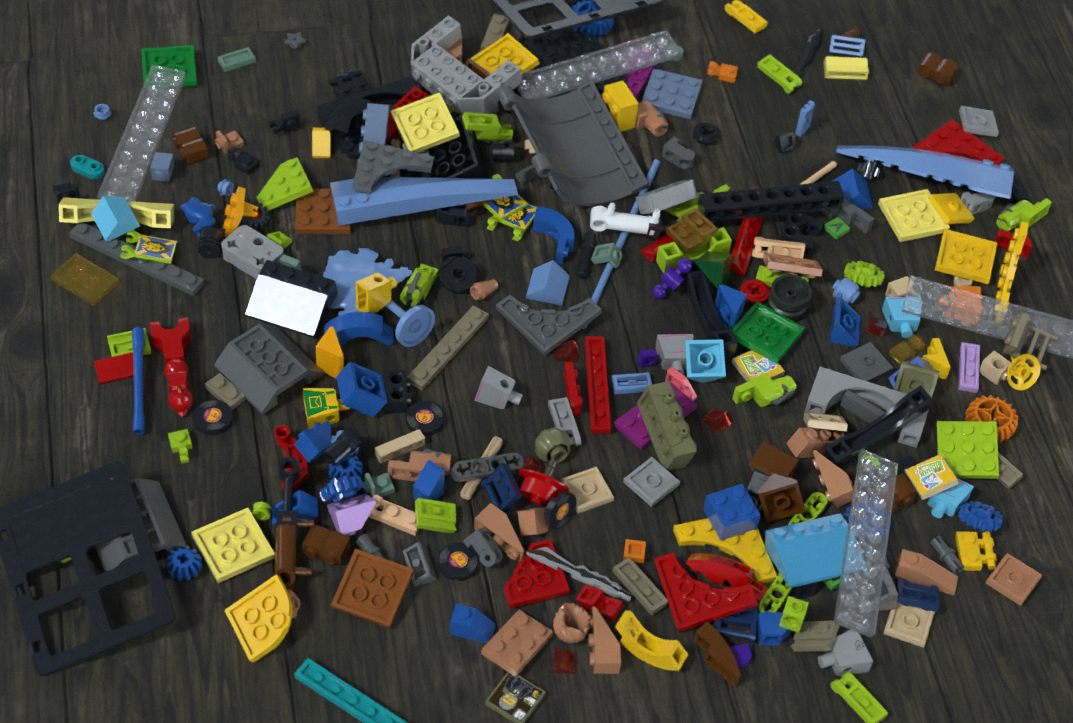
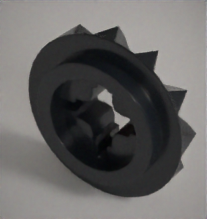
(709, 129)

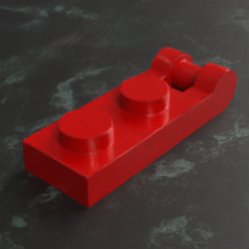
(572, 389)

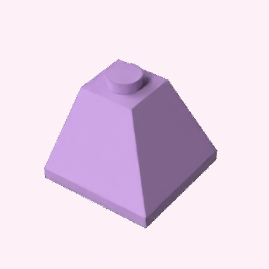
(351, 514)

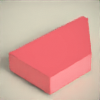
(680, 382)

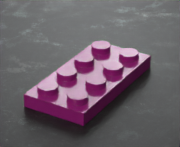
(633, 425)

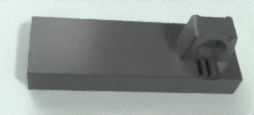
(860, 407)

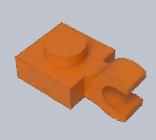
(725, 72)

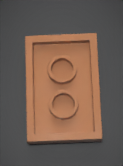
(792, 265)
(517, 642)

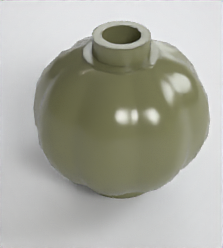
(551, 442)

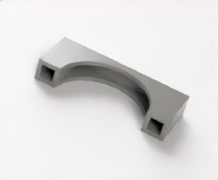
(830, 389)

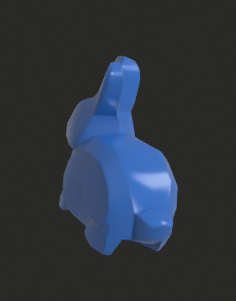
(199, 214)

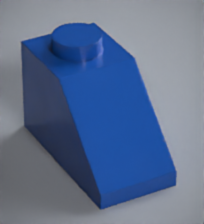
(430, 482)
(303, 503)
(471, 624)

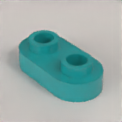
(87, 167)

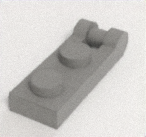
(564, 419)

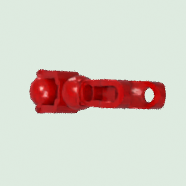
(172, 343)

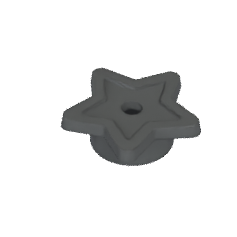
(295, 40)

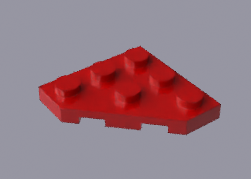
(534, 580)

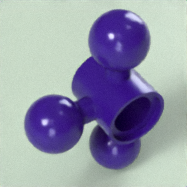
(672, 278)

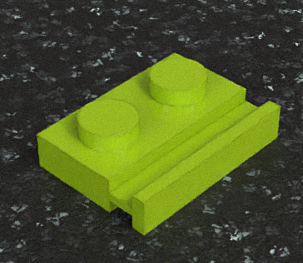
(122, 343)
(435, 515)

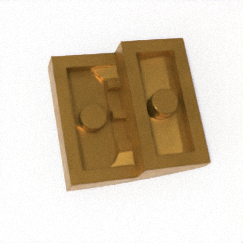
(691, 231)

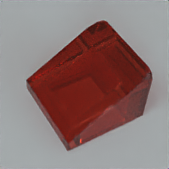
(876, 327)
(567, 352)
(718, 419)
(563, 661)

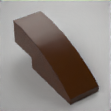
(717, 653)

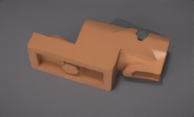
(651, 119)
(418, 459)

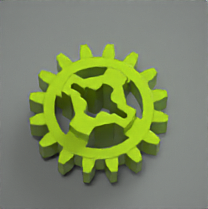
(864, 273)

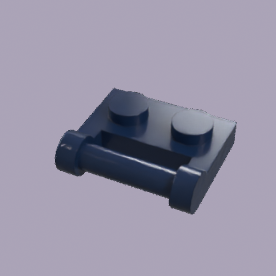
(505, 485)
(917, 595)
(744, 618)

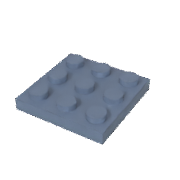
(672, 93)

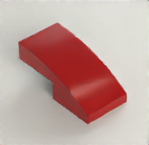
(594, 597)

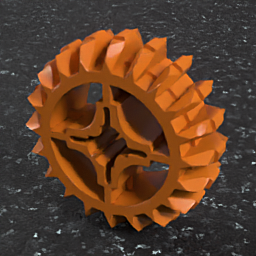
(993, 408)

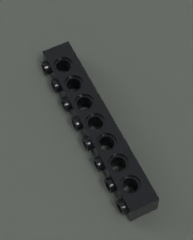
(771, 201)

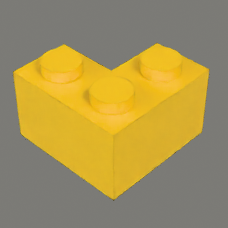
(622, 105)

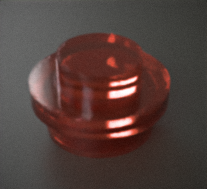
(532, 463)

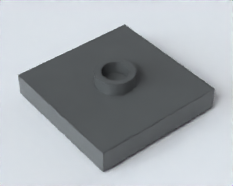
(866, 363)

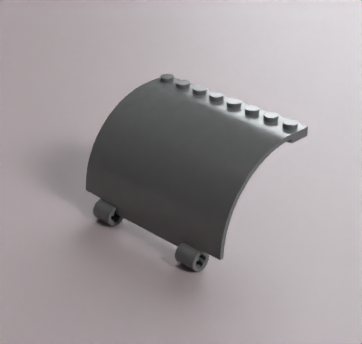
(577, 146)

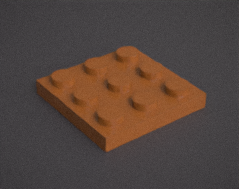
(317, 214)
(372, 588)

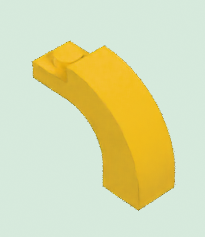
(649, 648)

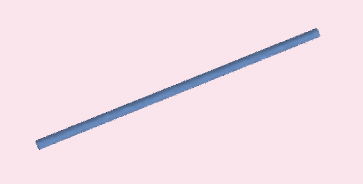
(621, 240)

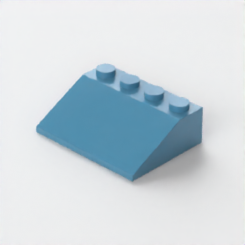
(808, 549)

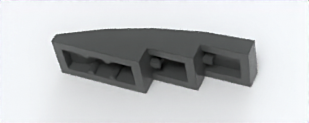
(852, 214)

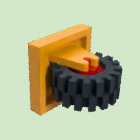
(244, 213)

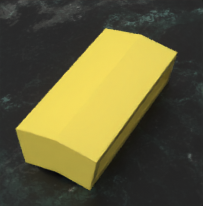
(846, 68)

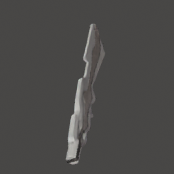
(579, 573)

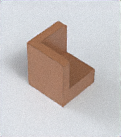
(532, 521)

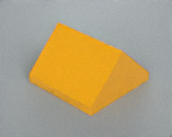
(329, 354)

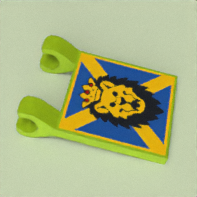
(505, 206)
(518, 220)
(149, 248)

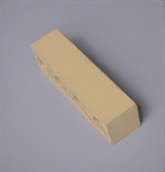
(399, 446)

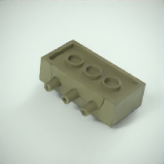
(666, 426)

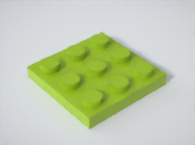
(969, 448)

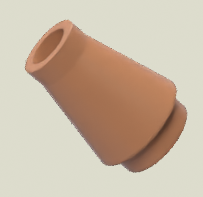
(483, 289)

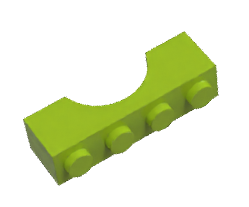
(670, 254)

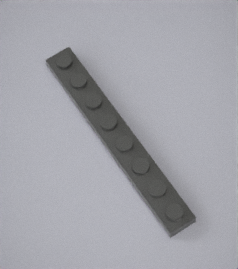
(162, 271)

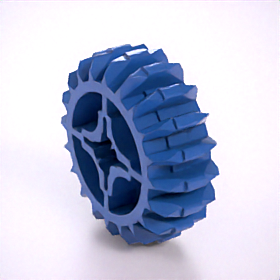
(596, 28)

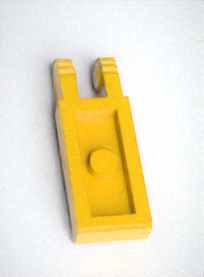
(746, 16)

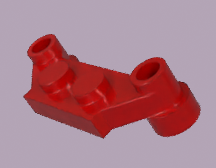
(286, 441)

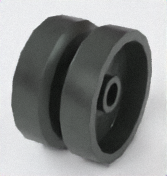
(790, 296)

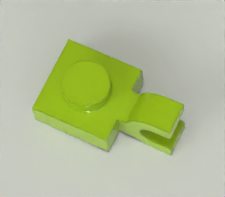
(180, 443)

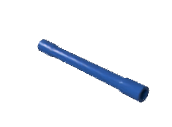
(138, 418)

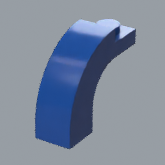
(557, 226)
(361, 325)

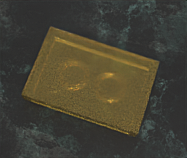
(84, 279)

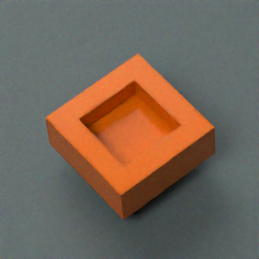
(634, 550)

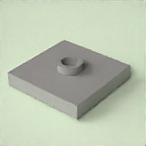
(978, 121)
(651, 481)

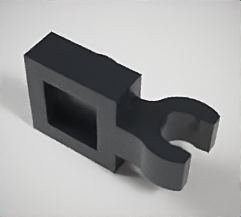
(287, 122)
(243, 162)

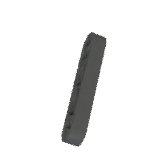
(486, 464)

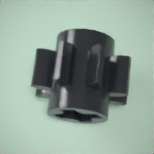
(868, 169)

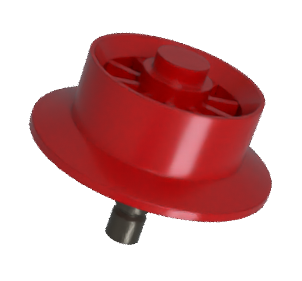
(541, 487)

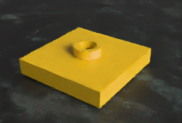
(951, 208)

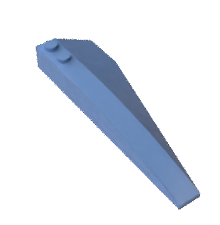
(977, 175)
(409, 195)

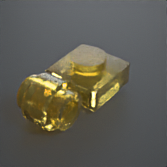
(905, 351)

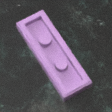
(969, 367)

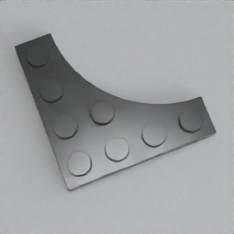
(385, 160)
(547, 327)

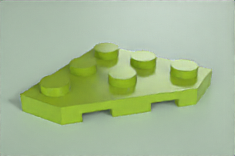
(285, 185)

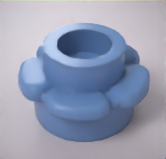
(102, 111)
(225, 187)

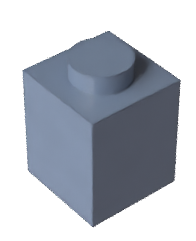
(162, 166)

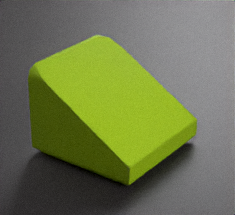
(280, 239)

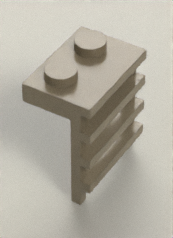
(1017, 335)

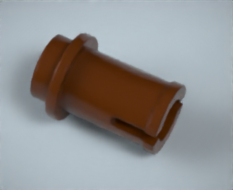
(853, 33)

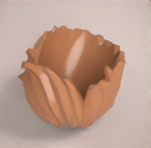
(571, 623)

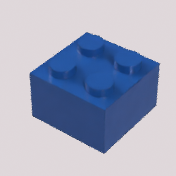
(361, 389)
(731, 512)

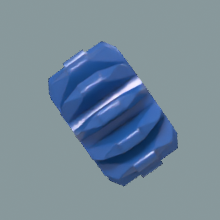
(347, 466)
(184, 563)

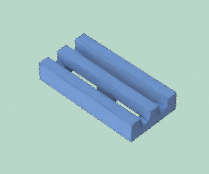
(861, 47)
(805, 118)
(632, 386)

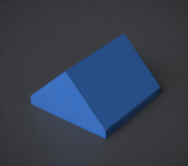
(855, 189)
(730, 305)
(845, 324)

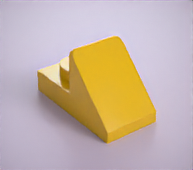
(321, 143)
(937, 358)

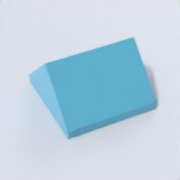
(114, 217)
(705, 360)

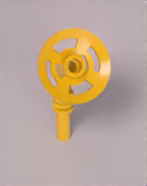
(1022, 371)

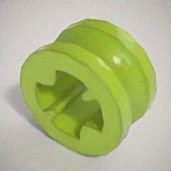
(261, 511)

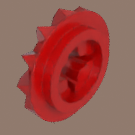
(752, 286)

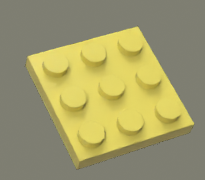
(425, 123)
(912, 215)
(233, 545)

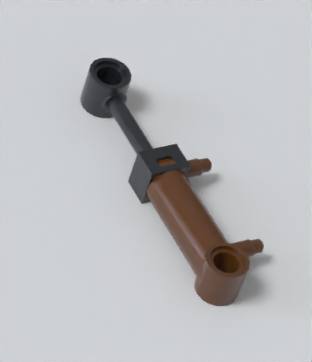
(286, 528)

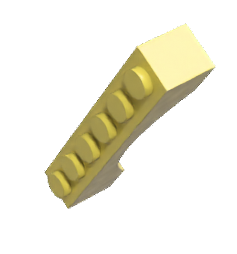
(150, 214)

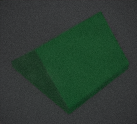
(716, 267)

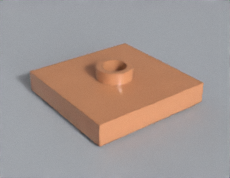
(1013, 579)

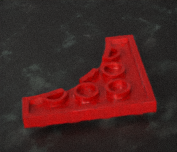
(954, 141)
(697, 602)

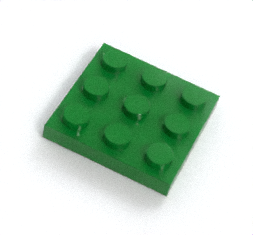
(171, 57)
(767, 332)

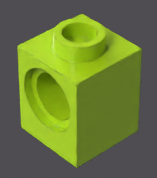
(793, 614)

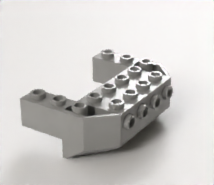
(453, 80)

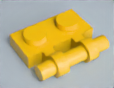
(969, 550)

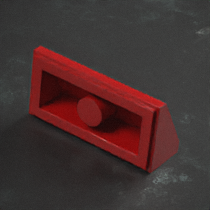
(652, 249)
(114, 368)

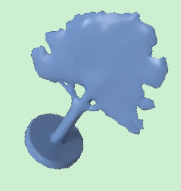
(349, 267)

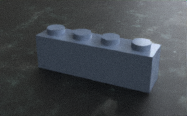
(375, 125)

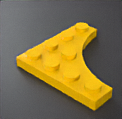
(1011, 258)
(746, 546)

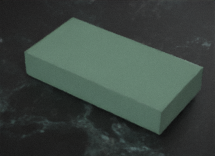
(236, 59)

